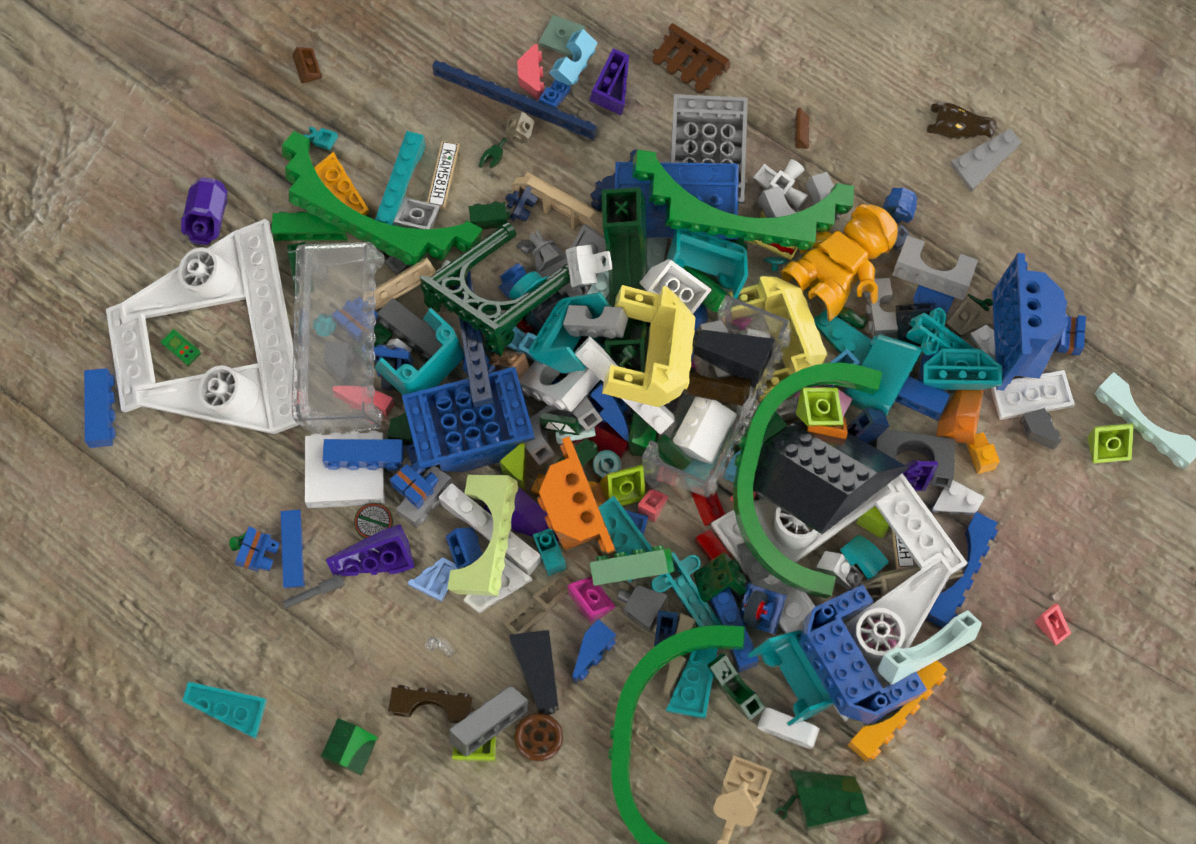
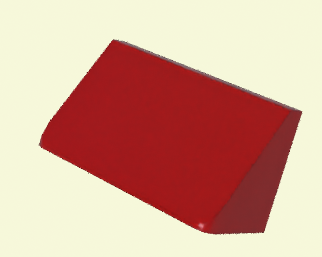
(708, 507)
(710, 545)

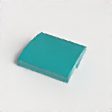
(865, 554)

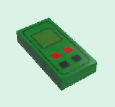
(181, 347)

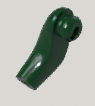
(852, 318)

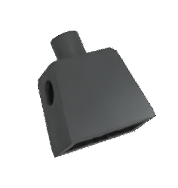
(642, 605)

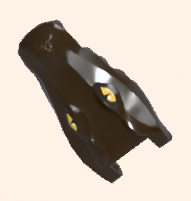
(957, 122)

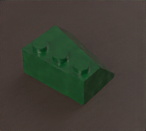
(827, 798)

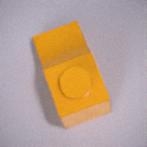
(983, 454)

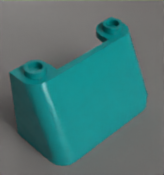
(895, 362)

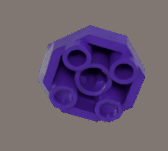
(204, 210)

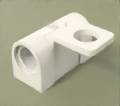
(585, 265)

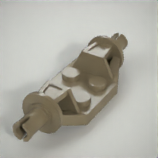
(887, 581)

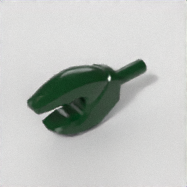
(494, 152)

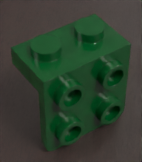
(719, 575)

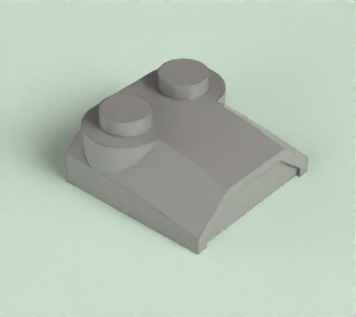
(416, 214)

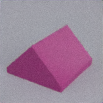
(590, 599)

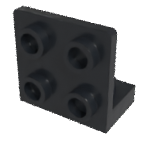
(905, 313)

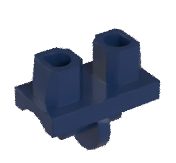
(525, 198)

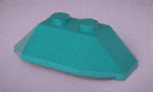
(962, 370)

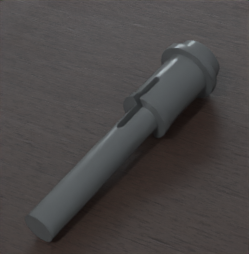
(324, 587)

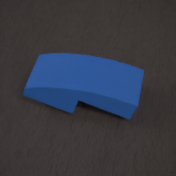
(555, 94)

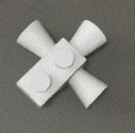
(770, 179)

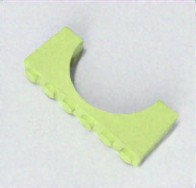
(485, 574)

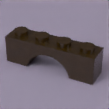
(728, 390)
(405, 701)

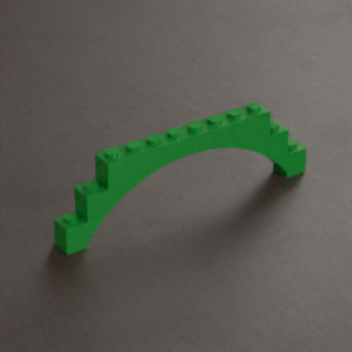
(690, 213)
(399, 242)

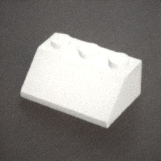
(679, 281)
(704, 429)

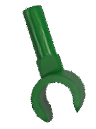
(235, 542)

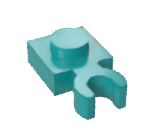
(322, 138)

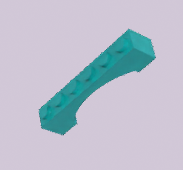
(407, 159)

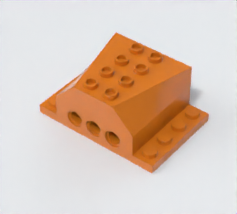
(571, 503)

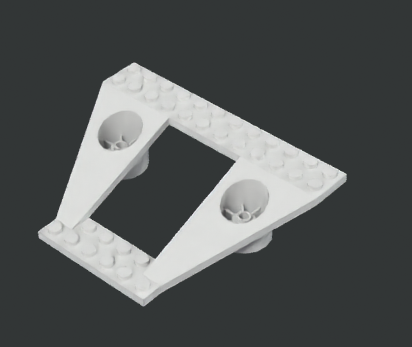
(242, 270)
(903, 606)

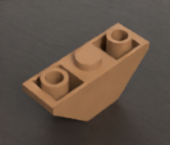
(509, 360)

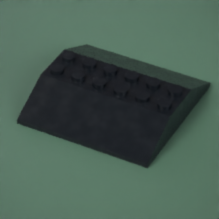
(821, 475)

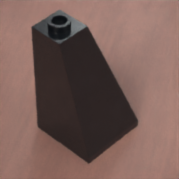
(735, 353)
(535, 661)

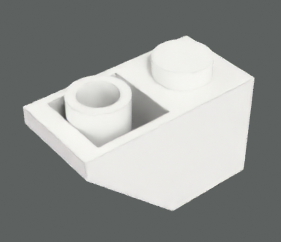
(837, 565)

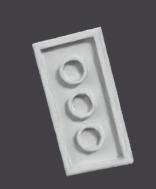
(1032, 394)

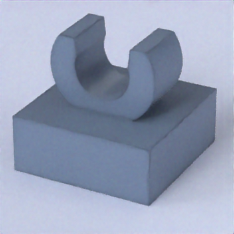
(901, 237)

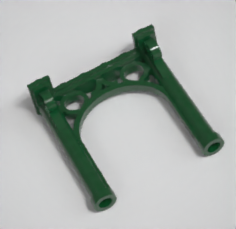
(499, 326)

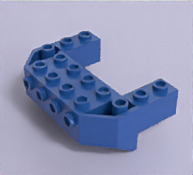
(843, 666)

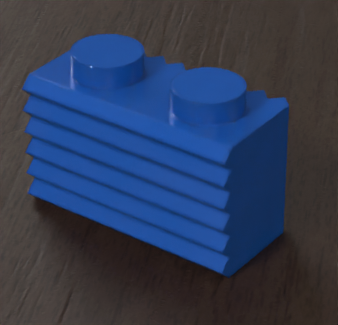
(464, 546)

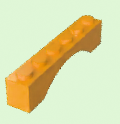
(870, 738)

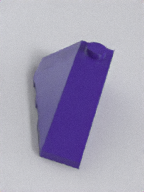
(920, 473)
(527, 515)
(379, 553)

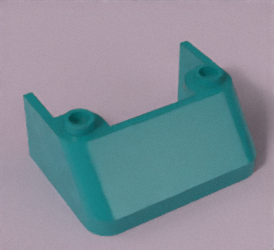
(711, 256)
(554, 344)
(433, 372)
(805, 683)

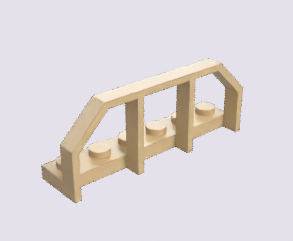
(560, 201)

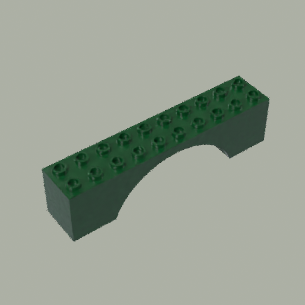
(627, 242)

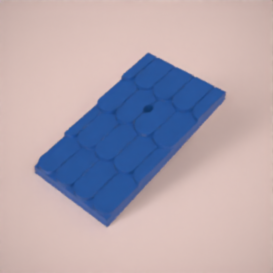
(708, 182)

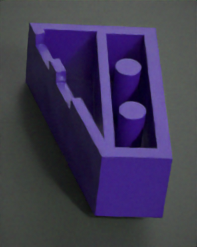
(611, 84)

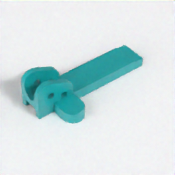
(931, 333)
(687, 590)

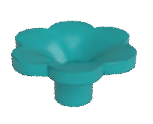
(775, 261)

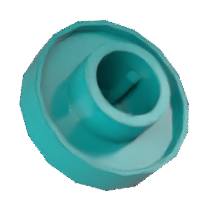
(605, 463)

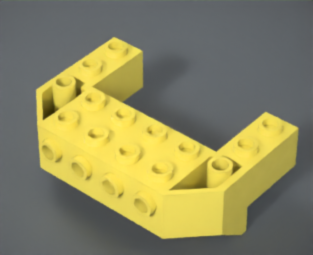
(789, 303)
(667, 350)

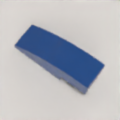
(611, 411)

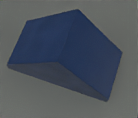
(665, 626)

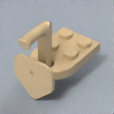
(740, 795)

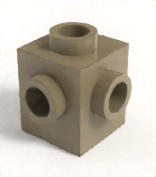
(519, 127)

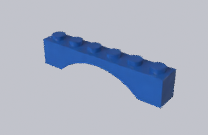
(977, 537)

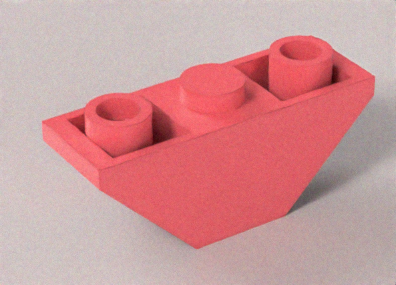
(530, 72)

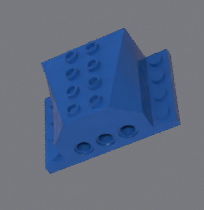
(1026, 320)
(464, 437)

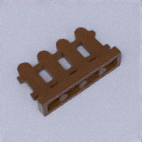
(690, 44)

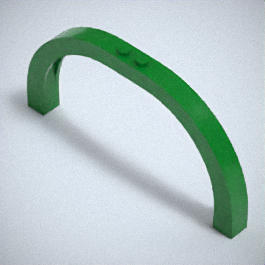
(776, 563)
(677, 645)

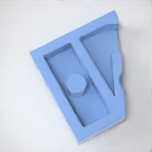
(434, 579)

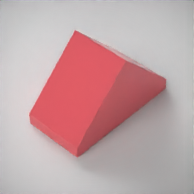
(652, 504)
(1053, 624)

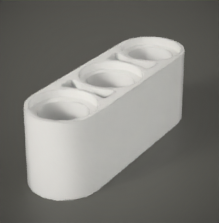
(776, 724)

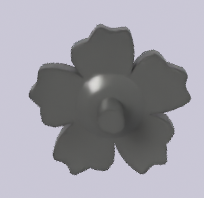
(526, 246)

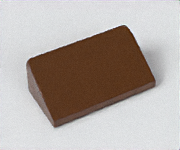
(306, 64)
(801, 129)

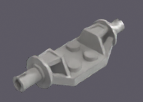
(553, 261)

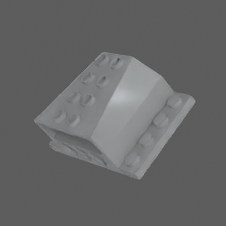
(710, 132)

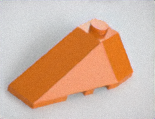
(961, 417)

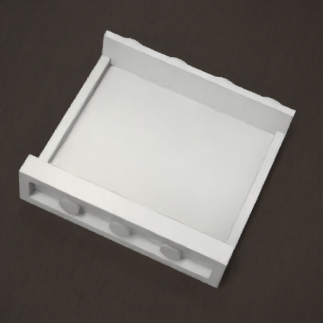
(340, 486)

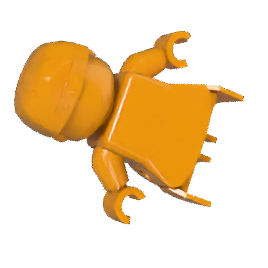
(844, 258)

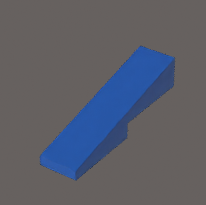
(292, 549)

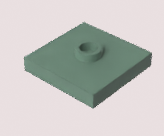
(558, 34)

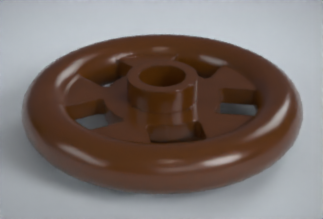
(552, 746)

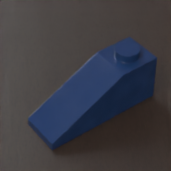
(868, 425)

